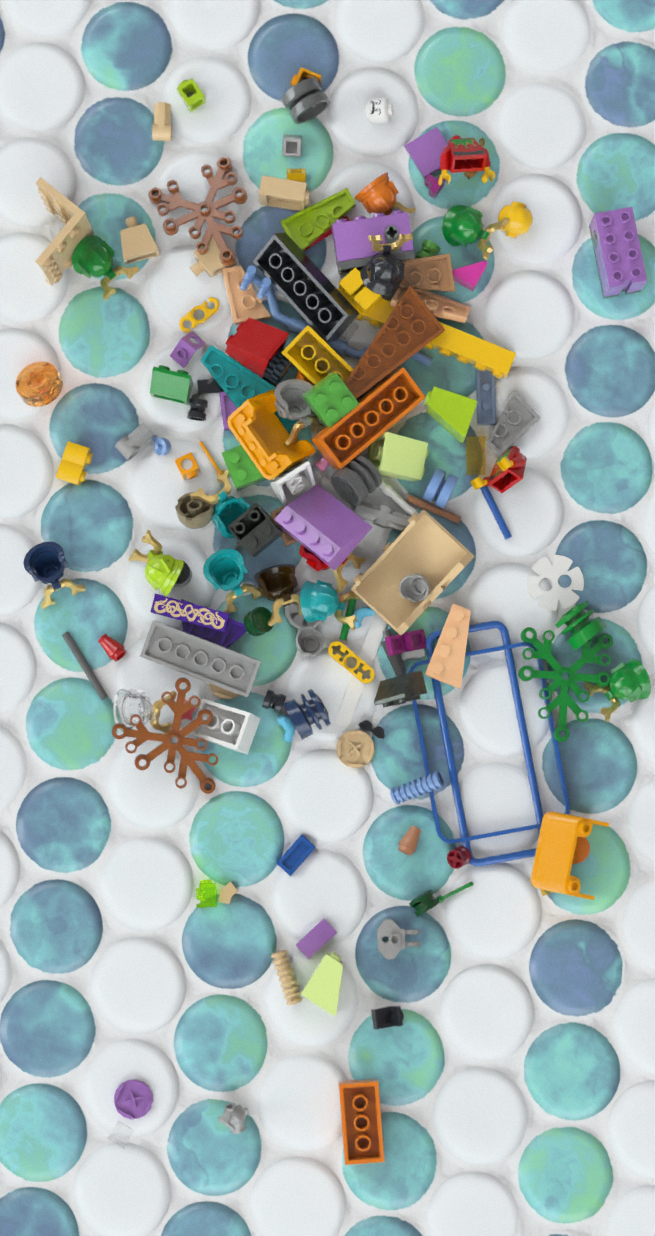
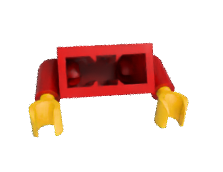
(464, 156)
(506, 471)

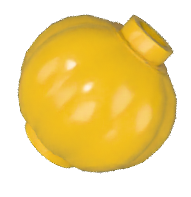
(519, 217)

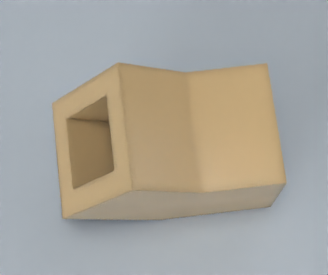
(227, 892)

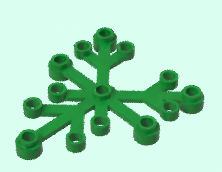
(563, 699)

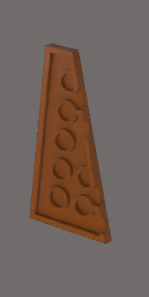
(402, 336)

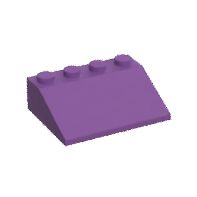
(323, 525)

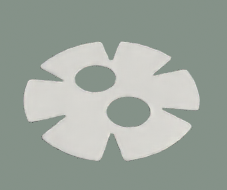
(565, 595)

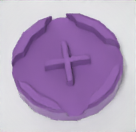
(133, 1099)

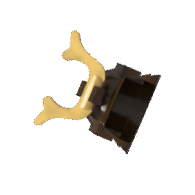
(277, 586)

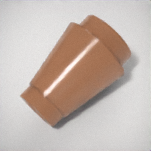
(409, 841)

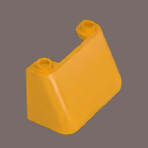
(264, 436)

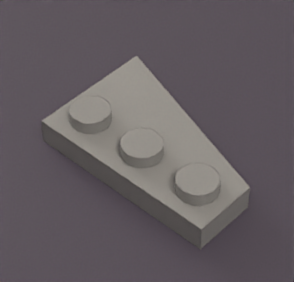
(512, 424)

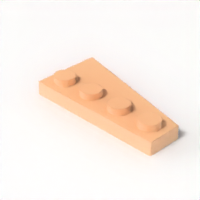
(437, 304)

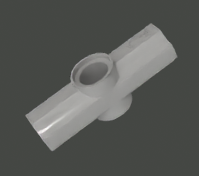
(382, 516)

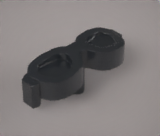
(367, 726)

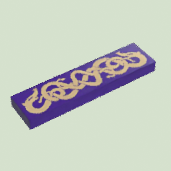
(190, 613)

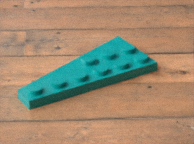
(237, 380)

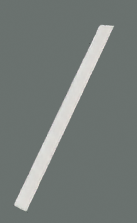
(356, 687)

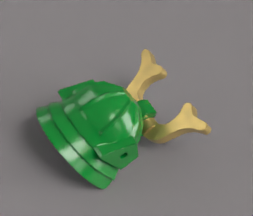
(465, 226)
(95, 259)
(627, 682)

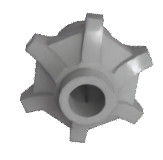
(234, 1118)

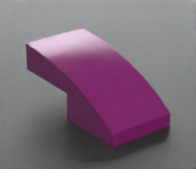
(407, 642)

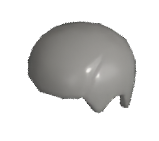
(414, 587)
(309, 641)

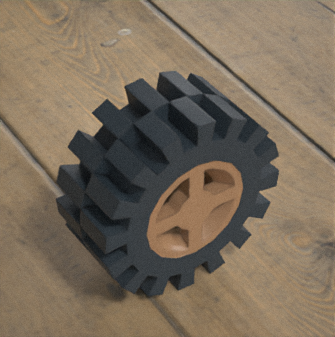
(277, 367)

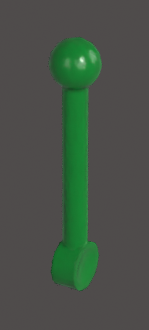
(441, 898)

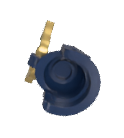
(47, 564)

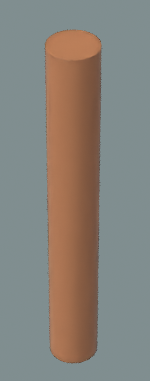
(432, 508)

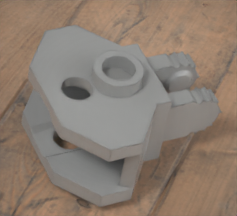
(396, 938)

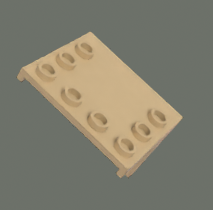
(77, 227)

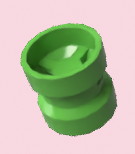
(428, 249)

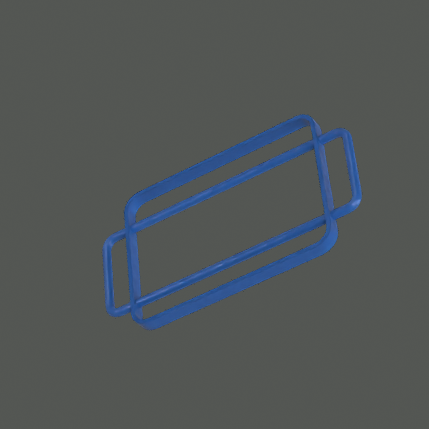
(465, 838)

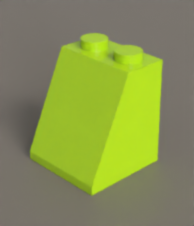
(450, 411)

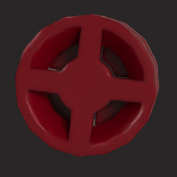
(455, 860)

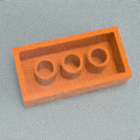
(361, 1121)

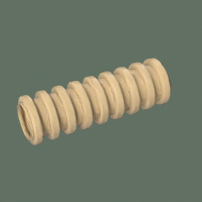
(286, 977)

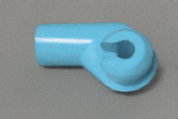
(360, 613)
(288, 726)

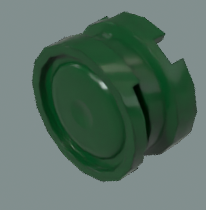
(257, 621)
(424, 902)

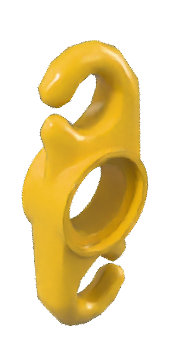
(190, 315)

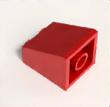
(255, 344)

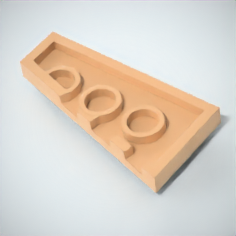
(450, 651)

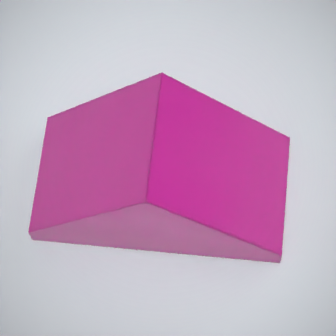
(469, 275)

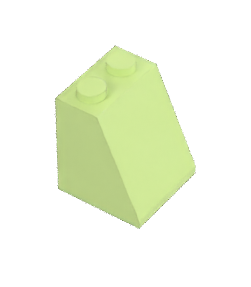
(398, 456)
(325, 983)

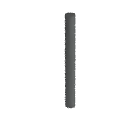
(84, 665)

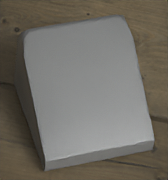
(292, 145)

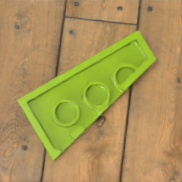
(317, 219)

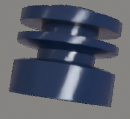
(307, 713)

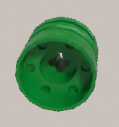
(580, 625)

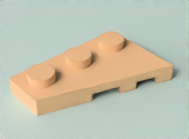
(242, 303)

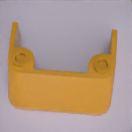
(556, 852)

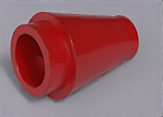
(112, 647)

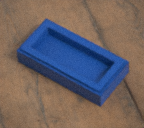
(296, 855)

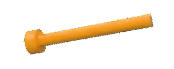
(219, 472)

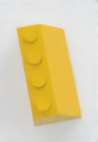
(315, 357)

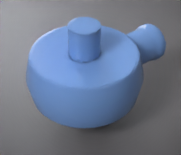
(162, 445)

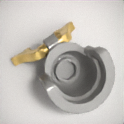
(293, 406)

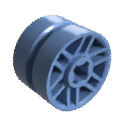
(440, 488)

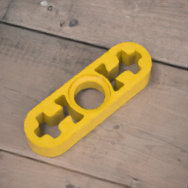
(359, 675)

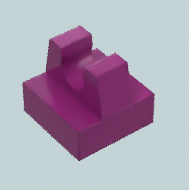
(432, 183)

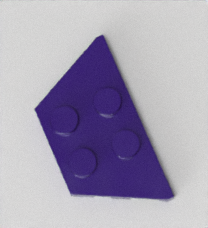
(233, 632)

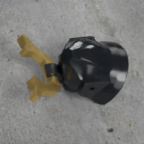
(384, 270)

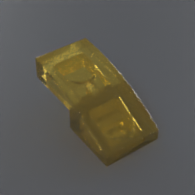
(475, 455)

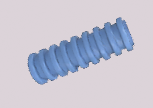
(417, 787)

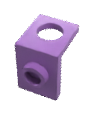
(186, 348)

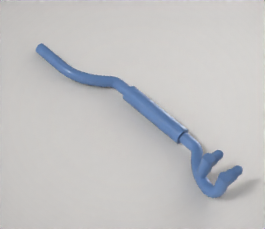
(297, 325)

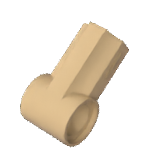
(162, 122)

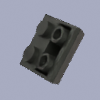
(255, 530)
(400, 689)

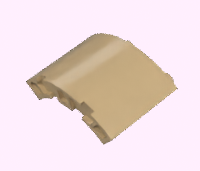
(422, 549)

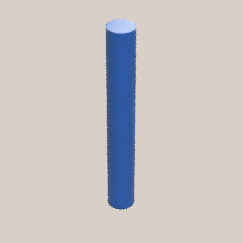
(496, 513)

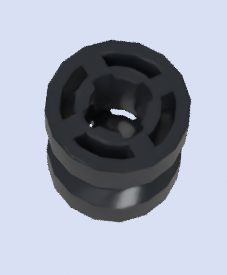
(197, 409)
(274, 701)

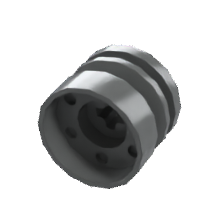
(356, 480)

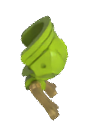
(160, 569)

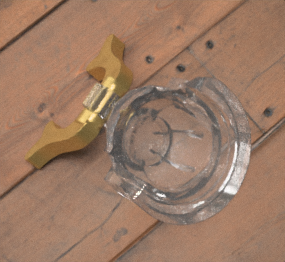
(136, 702)

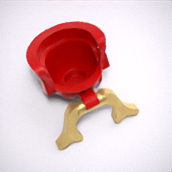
(318, 565)

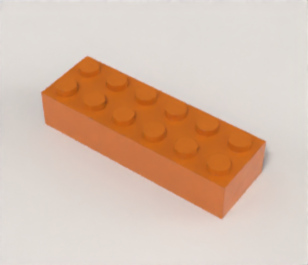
(370, 419)

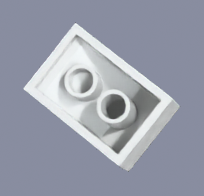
(293, 483)
(229, 727)

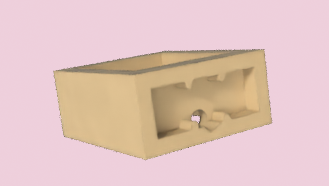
(283, 193)

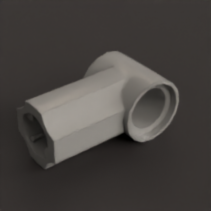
(131, 443)

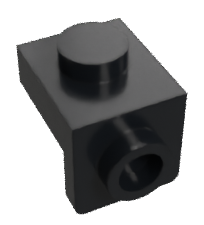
(387, 1017)

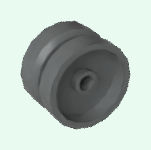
(305, 100)

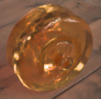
(39, 384)

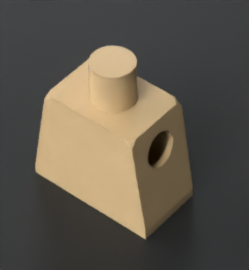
(137, 242)
(210, 261)

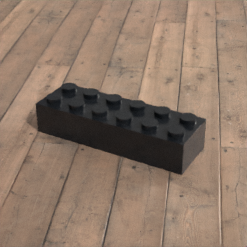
(305, 287)

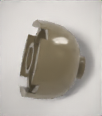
(194, 512)

